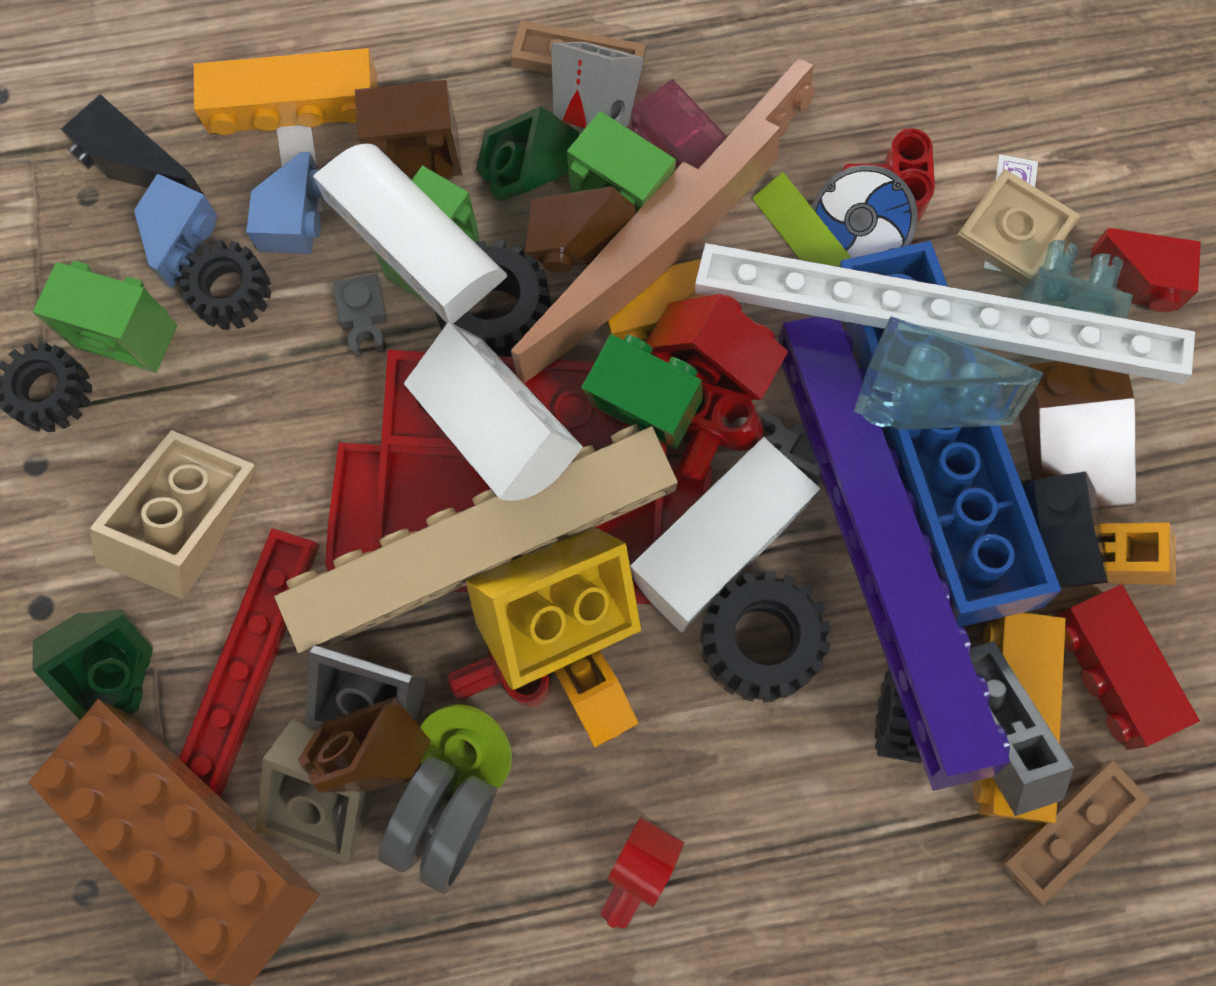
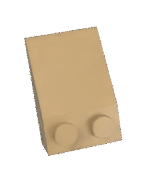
(171, 514)

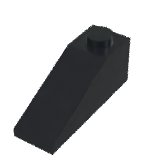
(120, 148)

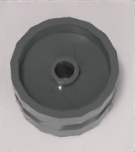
(436, 824)

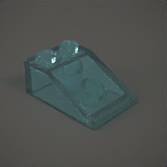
(940, 382)

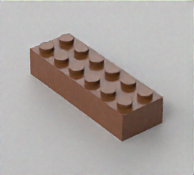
(174, 845)

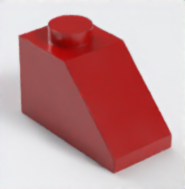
(1155, 269)

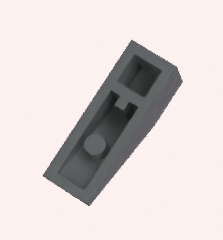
(1037, 765)

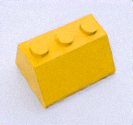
(555, 605)

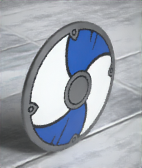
(868, 210)

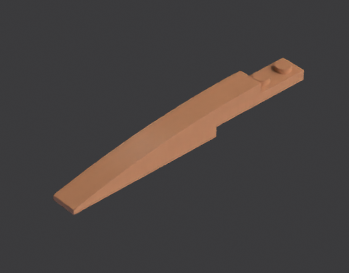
(667, 226)

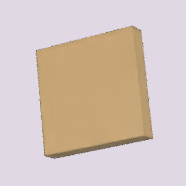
(1015, 227)

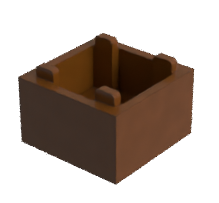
(411, 126)

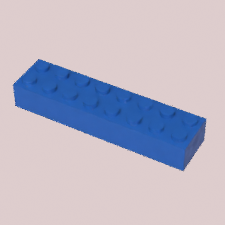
(963, 486)

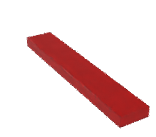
(245, 661)

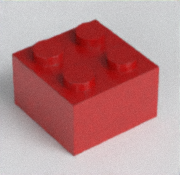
(719, 344)

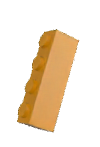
(281, 90)
(1036, 655)

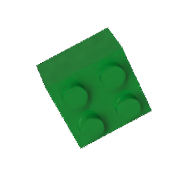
(644, 389)

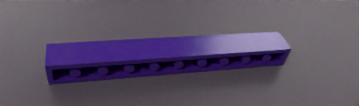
(892, 561)

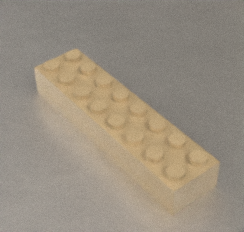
(463, 544)

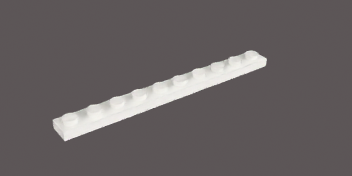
(956, 313)

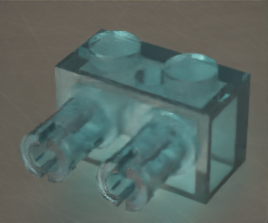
(1056, 287)

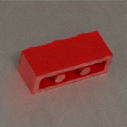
(1126, 670)

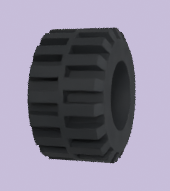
(526, 284)
(789, 605)

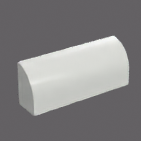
(408, 230)
(491, 415)
(722, 533)

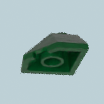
(525, 153)
(94, 659)

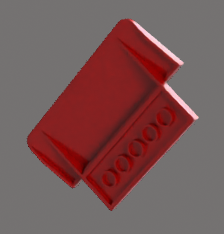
(424, 473)

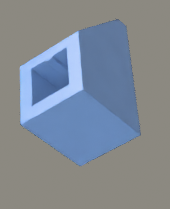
(285, 208)
(172, 226)

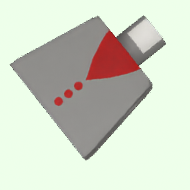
(593, 80)

